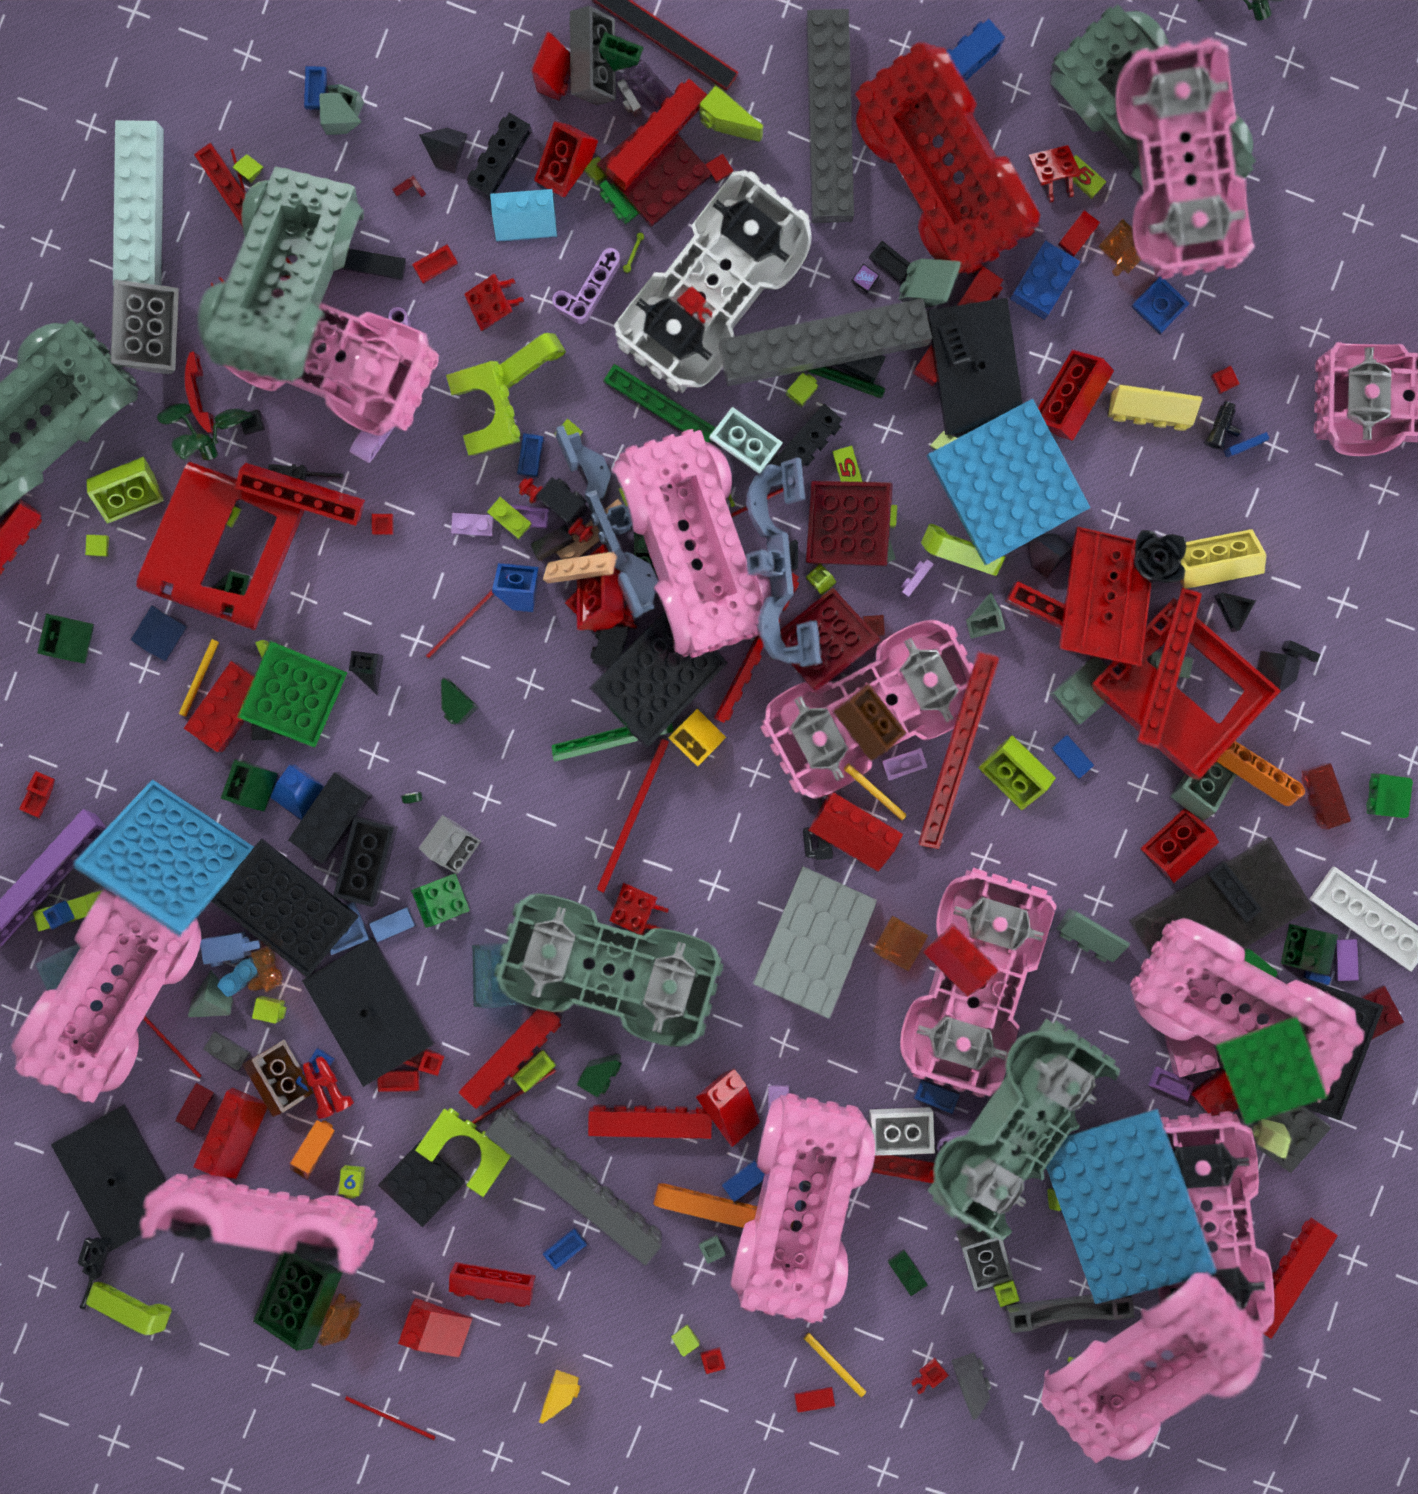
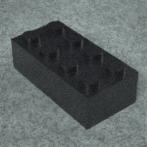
(330, 817)
(365, 861)

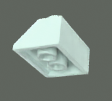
(746, 440)

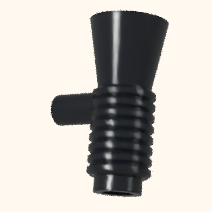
(1221, 426)

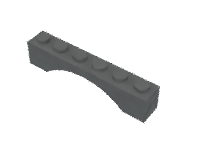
(1036, 1314)

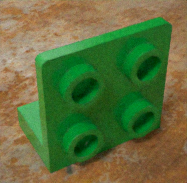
(440, 900)

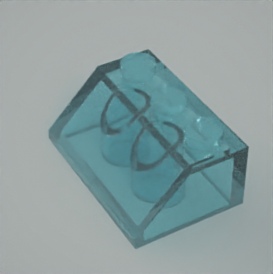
(485, 987)

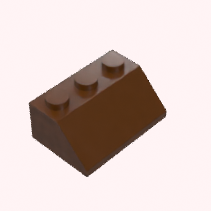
(870, 722)
(275, 1078)

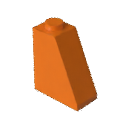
(312, 1149)

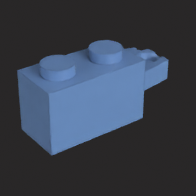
(227, 947)

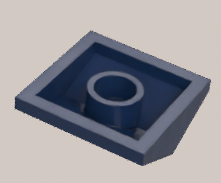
(158, 633)

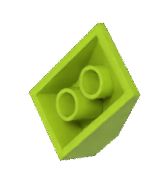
(728, 117)

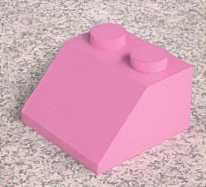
(1191, 1055)

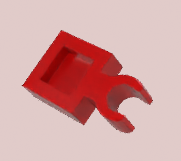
(693, 303)
(932, 1374)

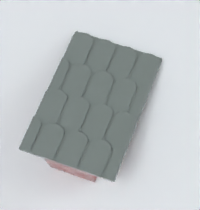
(815, 942)

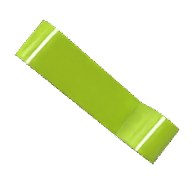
(542, 349)
(958, 550)
(80, 908)
(128, 1310)

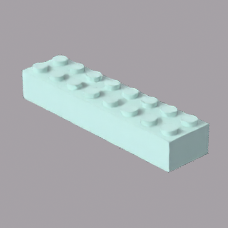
(138, 202)

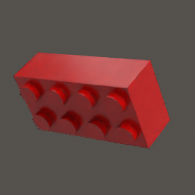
(216, 717)

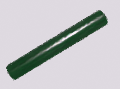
(849, 380)

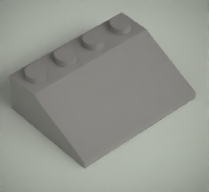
(144, 326)

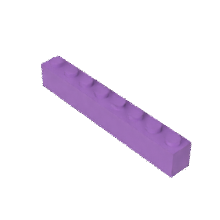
(47, 872)

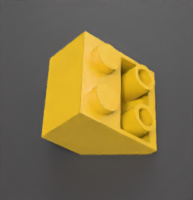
(697, 737)

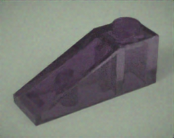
(647, 84)

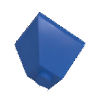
(518, 588)
(296, 790)

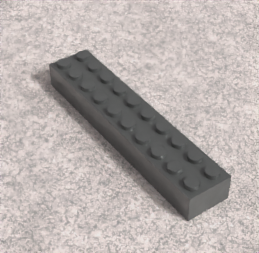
(830, 116)
(824, 342)
(575, 1185)

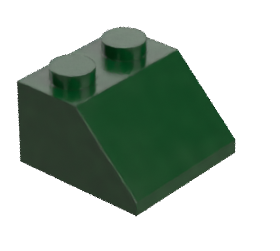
(455, 703)

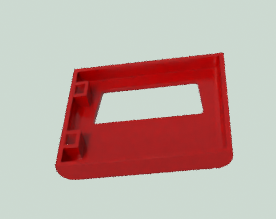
(191, 535)
(1189, 734)

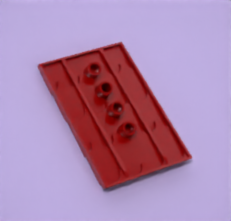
(1104, 613)

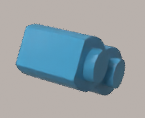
(238, 979)

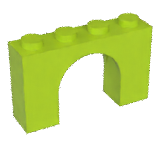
(502, 429)
(449, 1126)

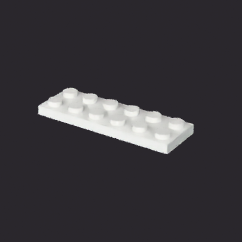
(1368, 917)

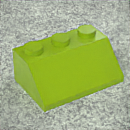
(124, 490)
(1017, 773)

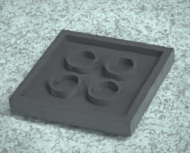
(1305, 1133)

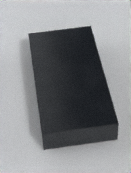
(890, 261)
(552, 542)

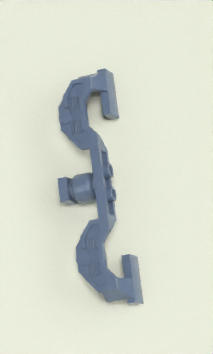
(777, 565)
(637, 576)

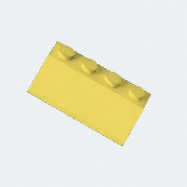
(1153, 407)
(1222, 559)

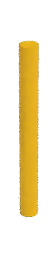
(198, 677)
(874, 791)
(834, 1364)

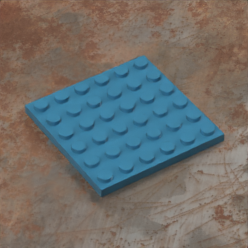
(1008, 481)
(164, 857)

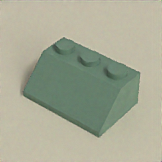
(1091, 936)

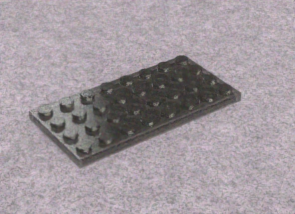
(1265, 878)

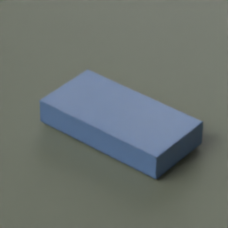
(392, 924)

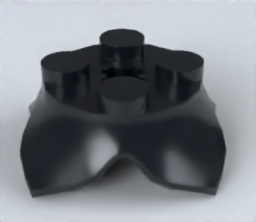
(1168, 549)

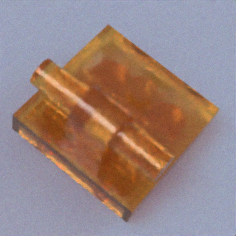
(1121, 248)
(900, 943)
(269, 976)
(339, 1320)

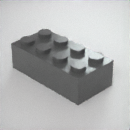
(590, 72)

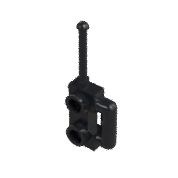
(300, 472)
(824, 849)
(93, 1267)

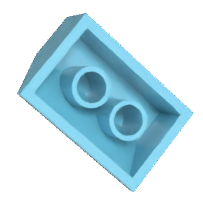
(524, 215)

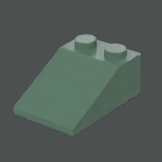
(929, 280)
(1076, 693)
(1204, 795)

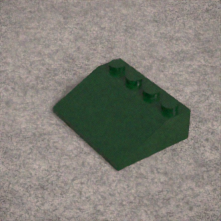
(297, 1299)

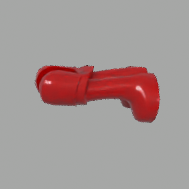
(326, 1078)

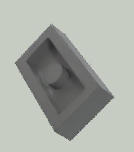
(226, 1050)

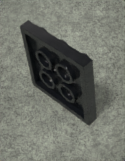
(421, 1185)

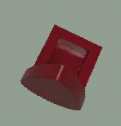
(408, 183)

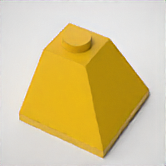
(560, 1394)

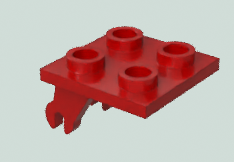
(1055, 165)
(489, 302)
(634, 909)

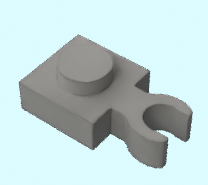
(630, 102)

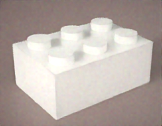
(902, 1131)

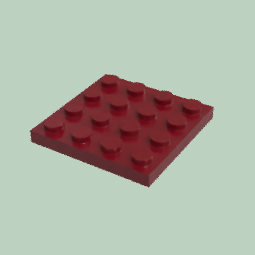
(664, 181)
(849, 523)
(841, 638)

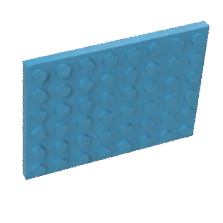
(1128, 1208)

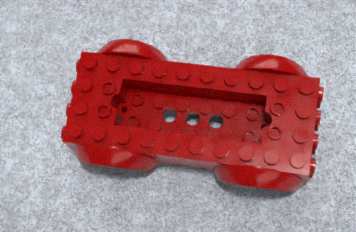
(898, 121)

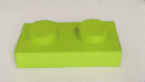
(509, 518)

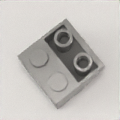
(449, 844)

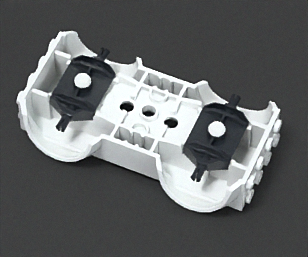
(766, 249)

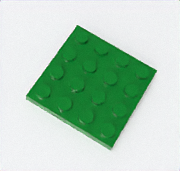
(292, 694)
(1271, 1070)

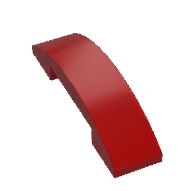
(193, 370)

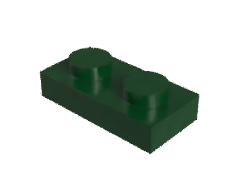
(907, 1272)

